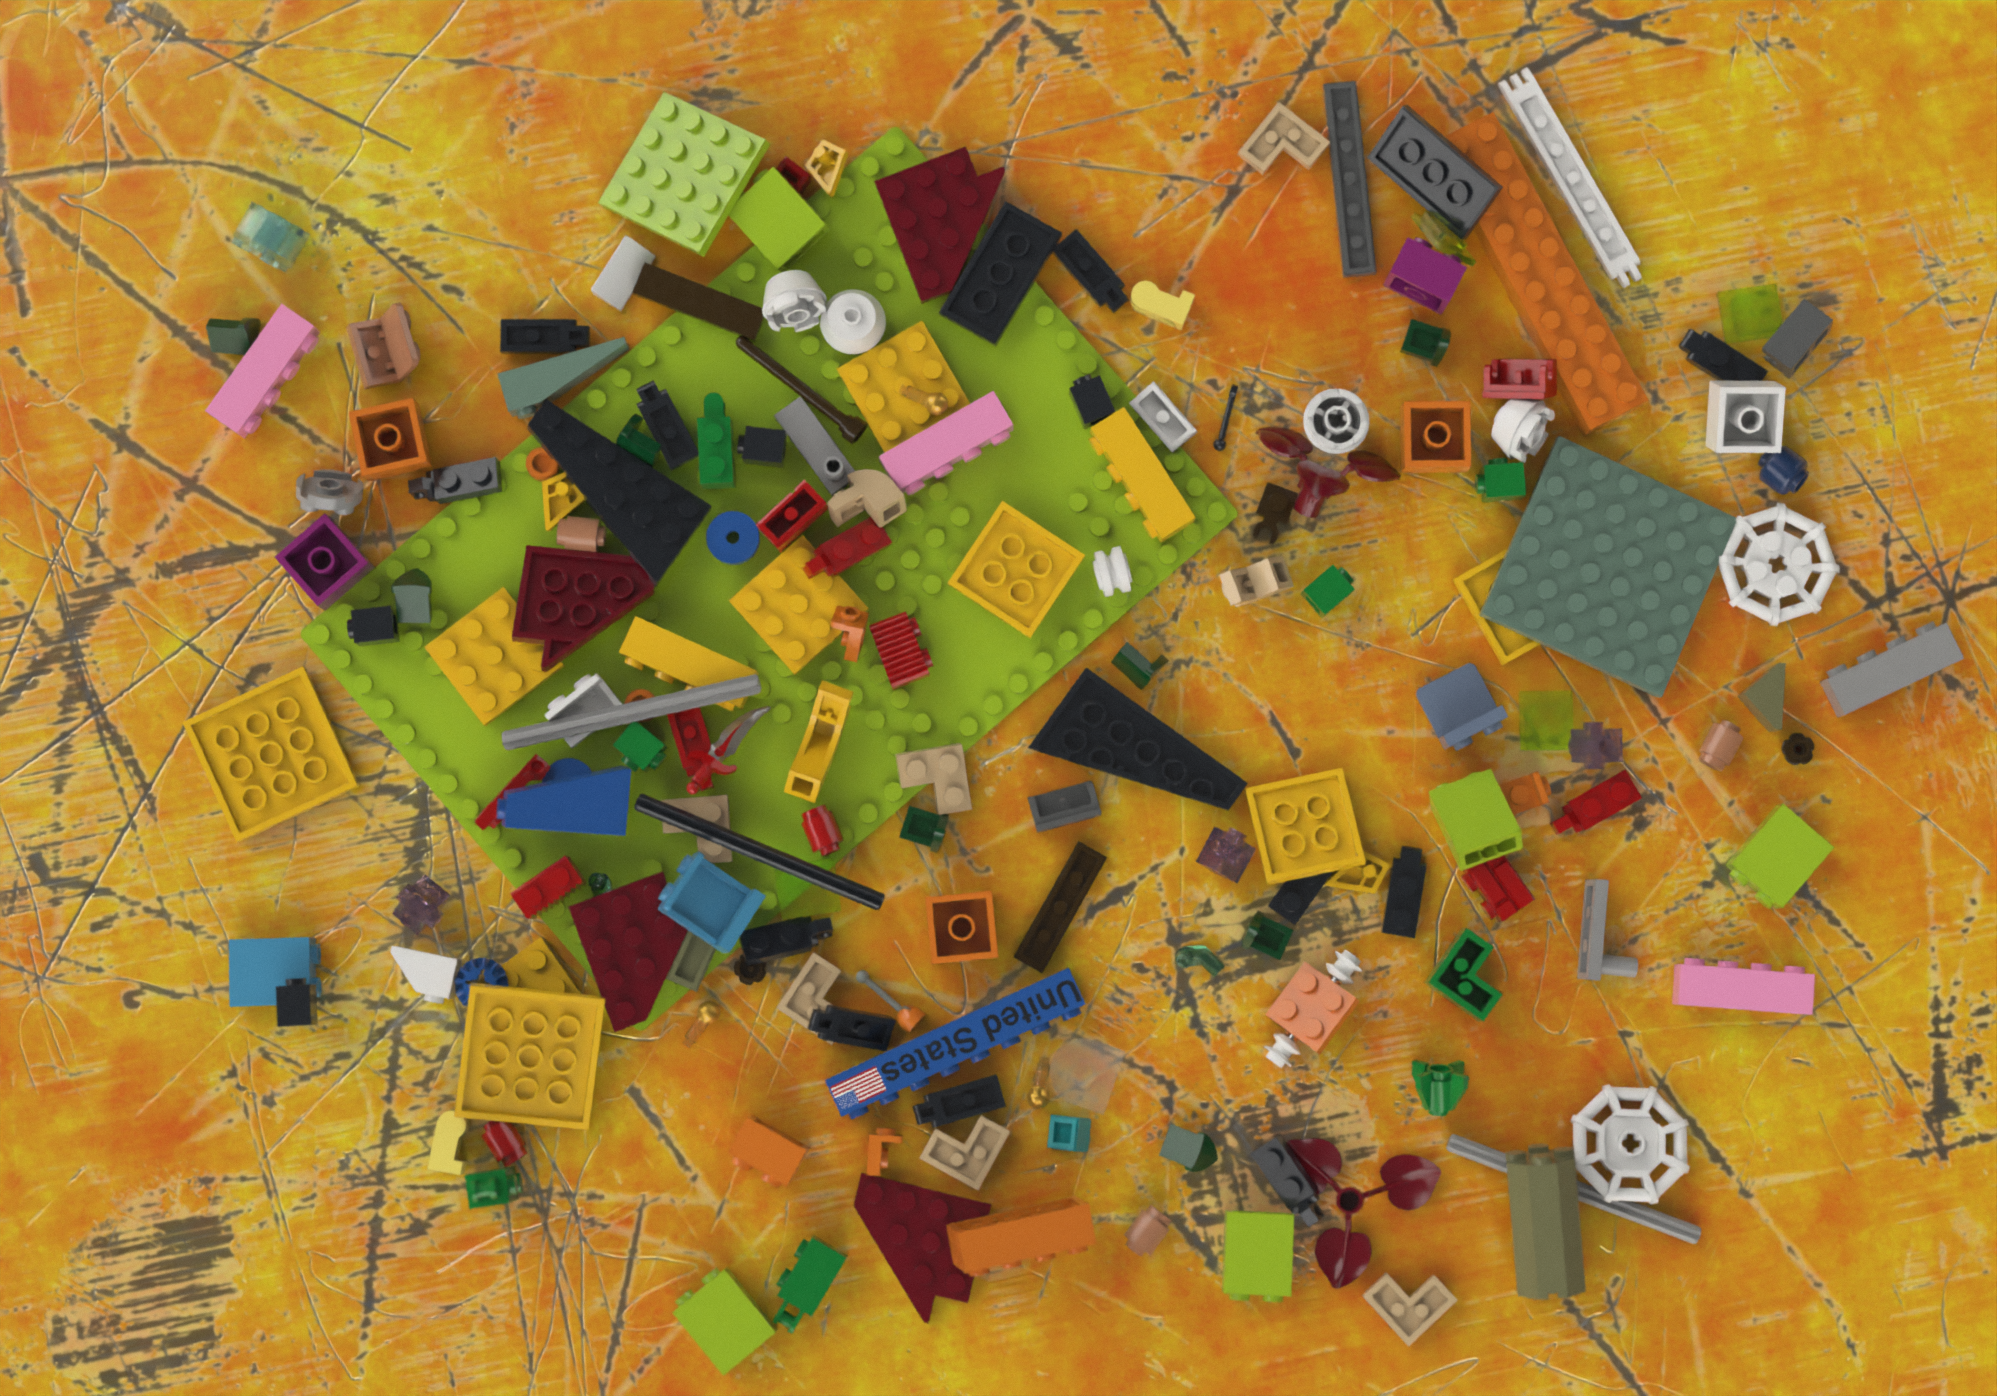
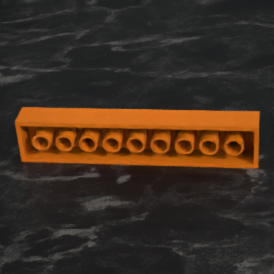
(1548, 286)

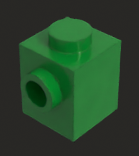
(1501, 481)
(1328, 590)
(640, 748)

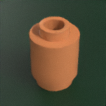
(581, 534)
(1720, 745)
(1147, 1231)

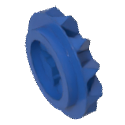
(472, 970)

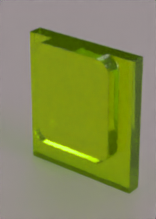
(1442, 237)
(1749, 313)
(1545, 720)
(803, 898)

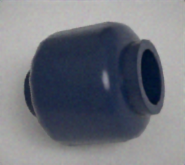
(1783, 471)

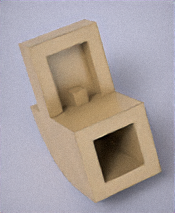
(869, 492)
(1256, 581)

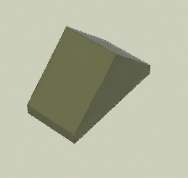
(1766, 697)

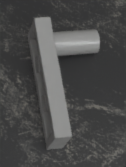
(815, 445)
(1591, 957)

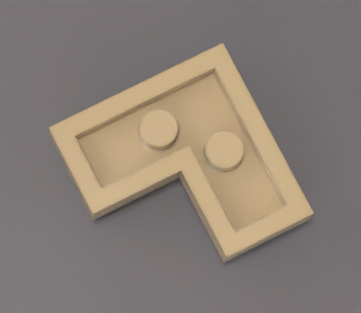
(1281, 132)
(942, 767)
(709, 808)
(809, 990)
(970, 1160)
(1409, 1314)

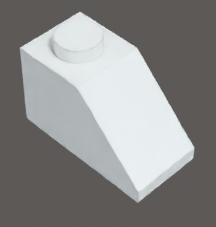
(428, 972)

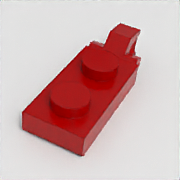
(847, 549)
(691, 735)
(534, 770)
(1597, 803)

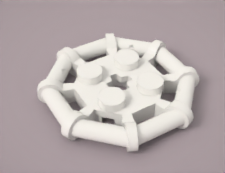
(1794, 556)
(1615, 1156)

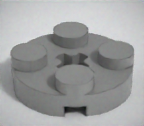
(329, 491)

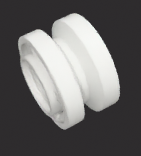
(1112, 571)

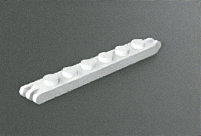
(1571, 177)

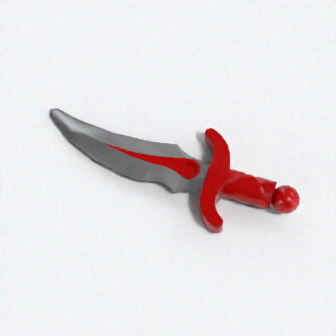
(724, 747)

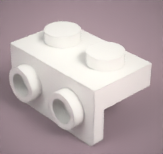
(590, 695)

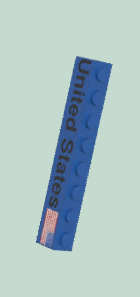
(955, 1042)

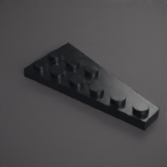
(629, 496)
(1118, 737)

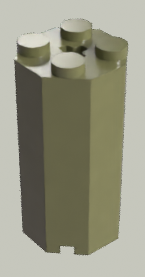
(1545, 1222)

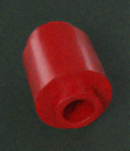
(821, 830)
(504, 1142)

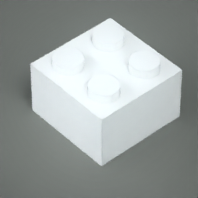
(1745, 416)

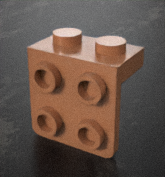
(384, 348)

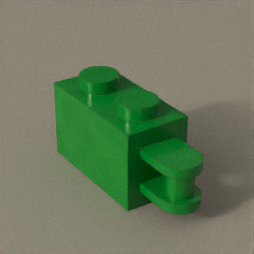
(716, 445)
(493, 1187)
(808, 1280)

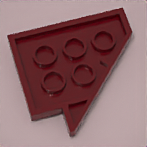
(937, 217)
(574, 597)
(628, 946)
(913, 1236)

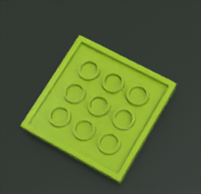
(684, 173)

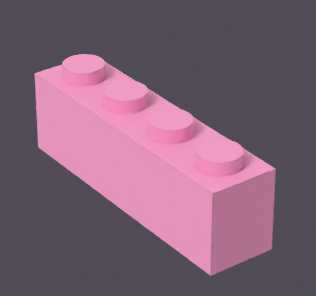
(263, 371)
(946, 443)
(1743, 988)

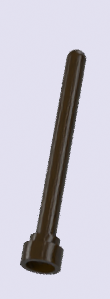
(851, 427)

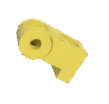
(1161, 306)
(448, 1143)

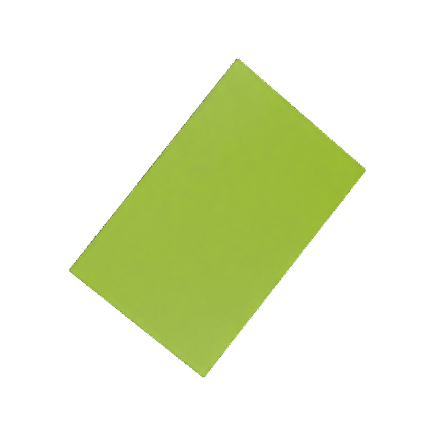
(977, 659)

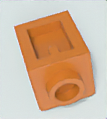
(854, 626)
(1526, 792)
(876, 1154)

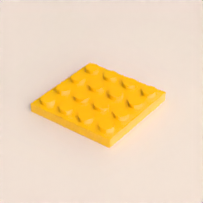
(270, 754)
(529, 1056)

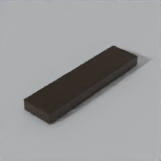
(699, 301)
(1060, 907)

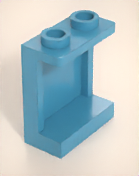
(709, 902)
(264, 963)

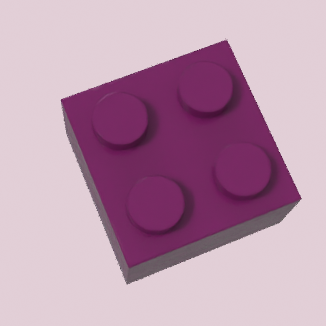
(1425, 275)
(324, 562)

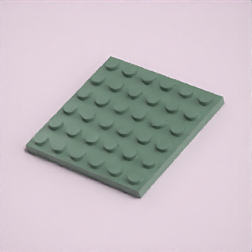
(1608, 567)

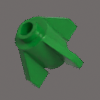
(1439, 1085)

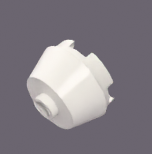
(793, 301)
(853, 321)
(1336, 421)
(1521, 427)

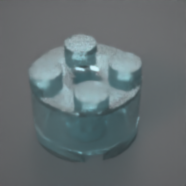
(271, 235)

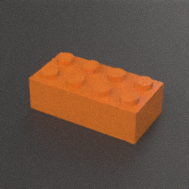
(1021, 1235)

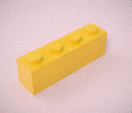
(1141, 474)
(680, 659)

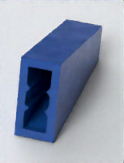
(576, 804)

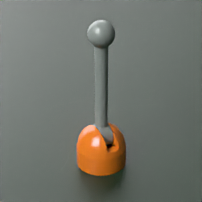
(908, 1016)

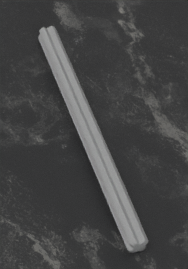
(631, 712)
(1586, 1193)

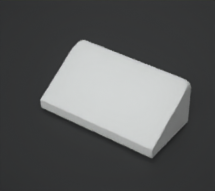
(621, 273)
(1163, 417)

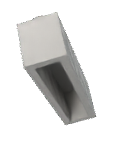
(1892, 669)

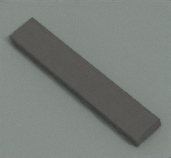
(1349, 179)

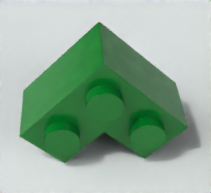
(1456, 977)

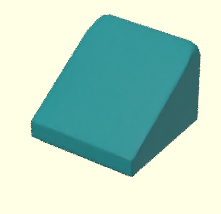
(1069, 1133)

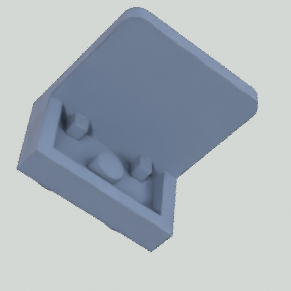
(1460, 707)

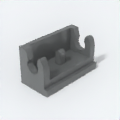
(1797, 338)
(1064, 806)

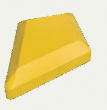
(827, 165)
(559, 499)
(1361, 878)

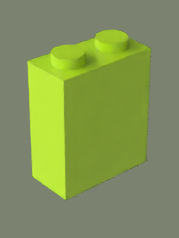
(778, 219)
(1475, 819)
(1778, 857)
(1257, 1255)
(723, 1319)

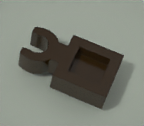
(1275, 508)

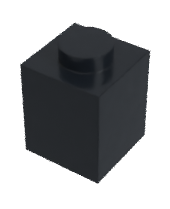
(1090, 400)
(763, 446)
(373, 626)
(296, 1003)

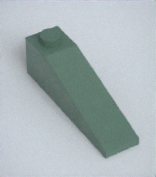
(549, 379)

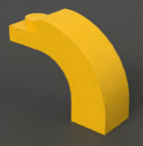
(819, 742)

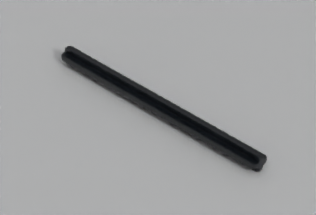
(759, 851)

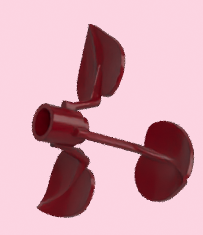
(1317, 481)
(1409, 1186)

